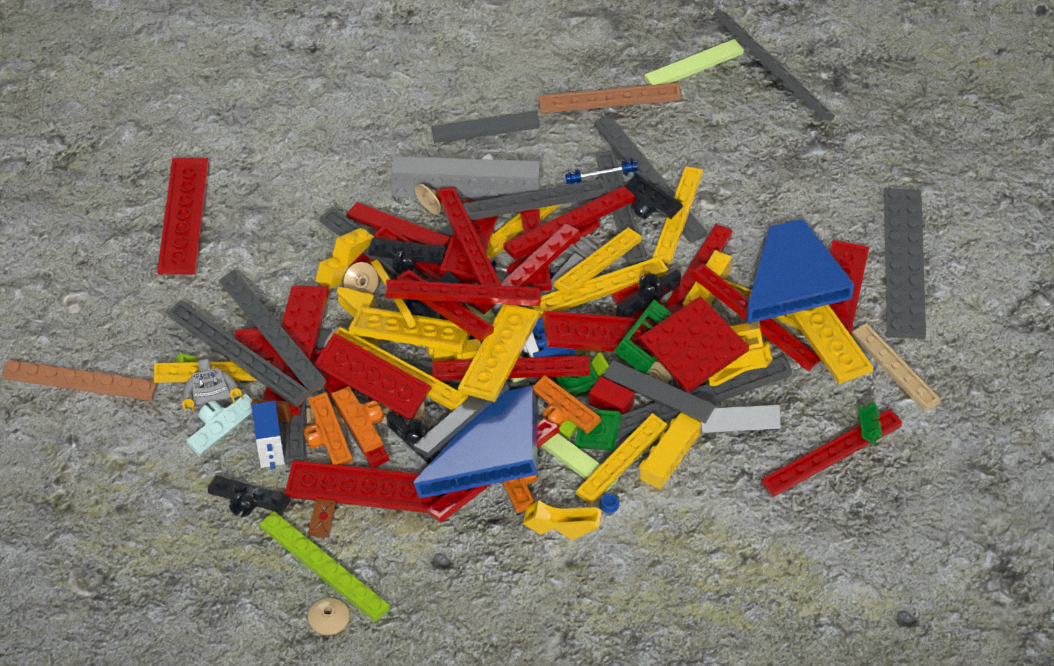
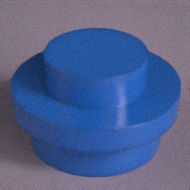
(609, 503)

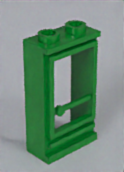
(633, 354)

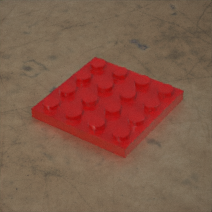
(694, 344)

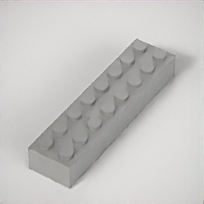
(471, 177)

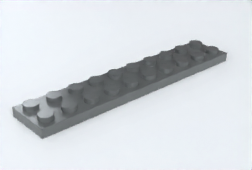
(904, 264)

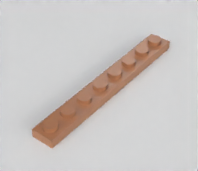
(609, 98)
(80, 380)

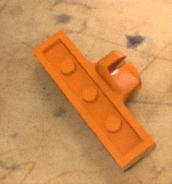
(564, 406)
(360, 418)
(326, 431)
(519, 492)

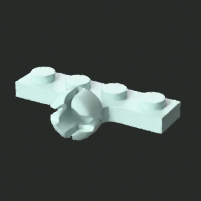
(218, 423)

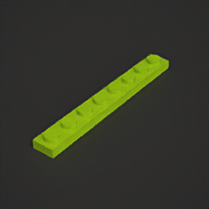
(324, 566)

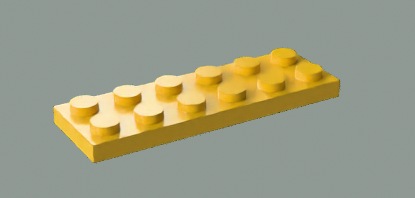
(393, 327)
(832, 343)
(499, 352)

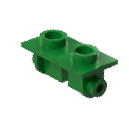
(870, 428)

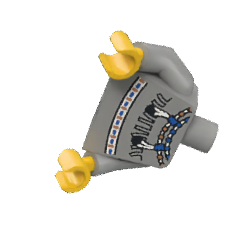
(209, 386)

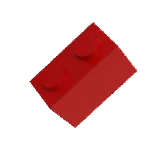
(611, 396)

